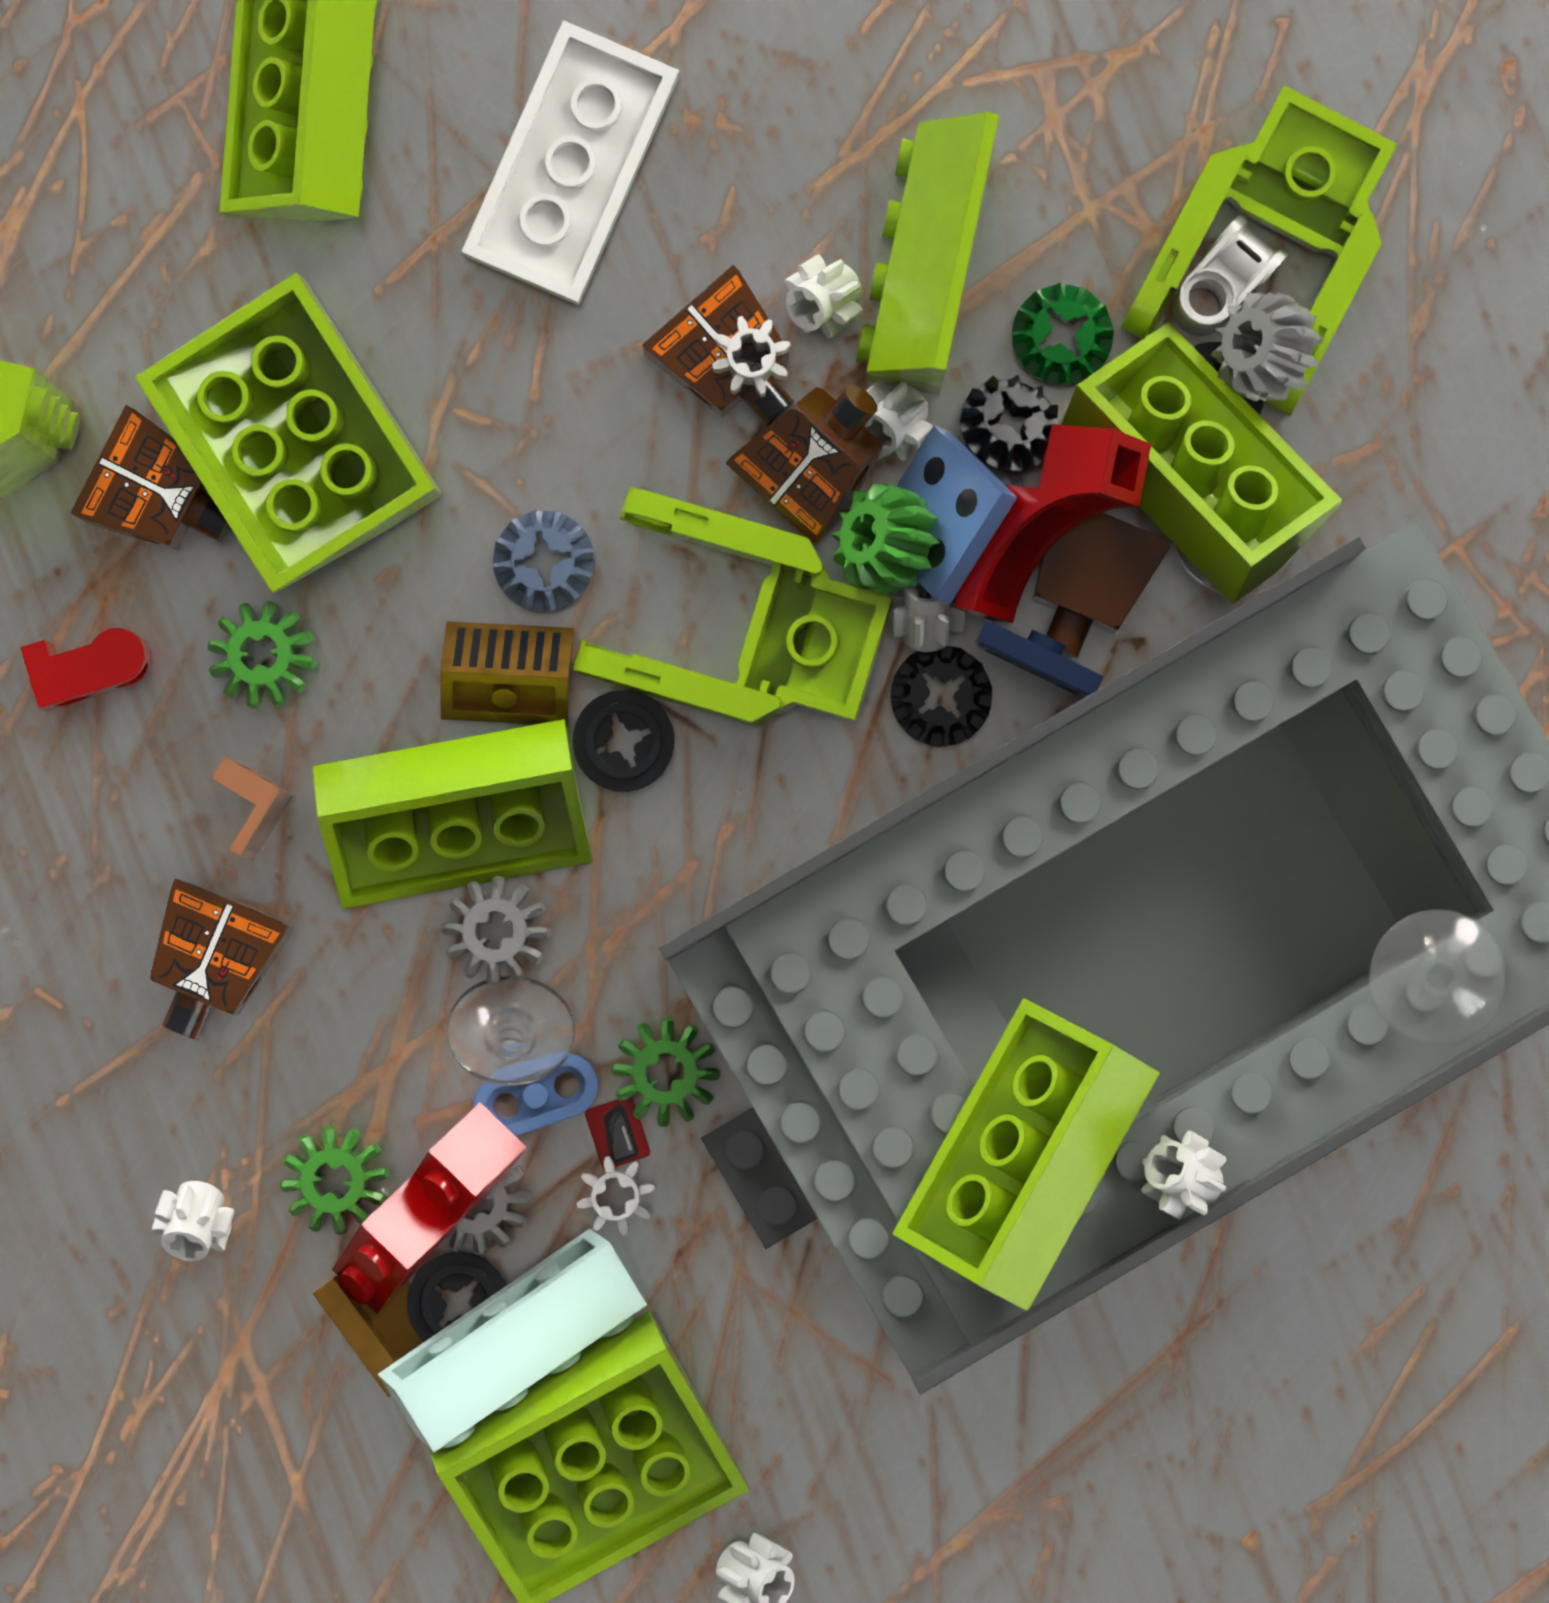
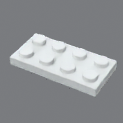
(570, 162)

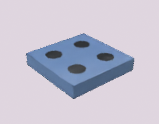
(967, 505)

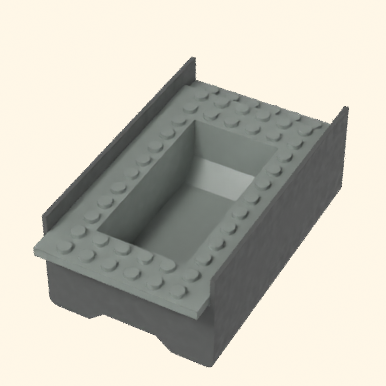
(1172, 873)

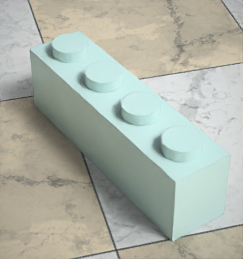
(513, 1341)

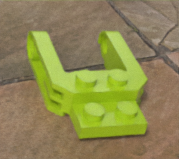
(1300, 178)
(806, 640)

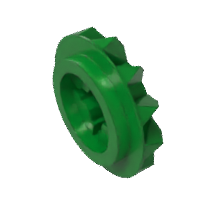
(1057, 363)

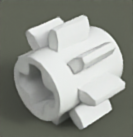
(823, 296)
(761, 342)
(899, 419)
(923, 620)
(1183, 1175)
(607, 1211)
(193, 1221)
(755, 1572)

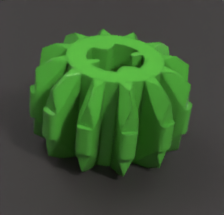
(885, 539)
(262, 633)
(651, 1056)
(334, 1201)

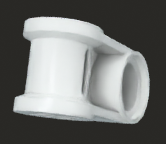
(1231, 269)

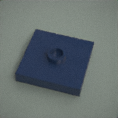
(1040, 657)

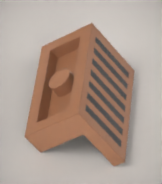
(266, 796)

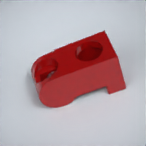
(107, 665)

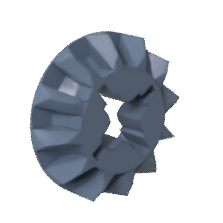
(568, 578)

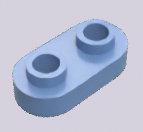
(539, 1101)

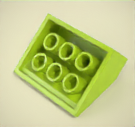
(929, 251)
(288, 434)
(590, 1465)

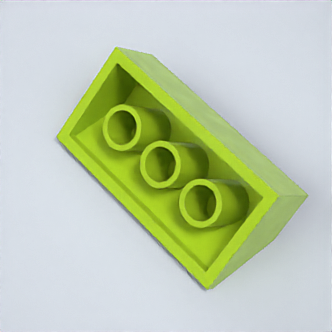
(297, 109)
(33, 426)
(1214, 467)
(451, 814)
(1026, 1154)

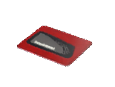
(617, 1132)

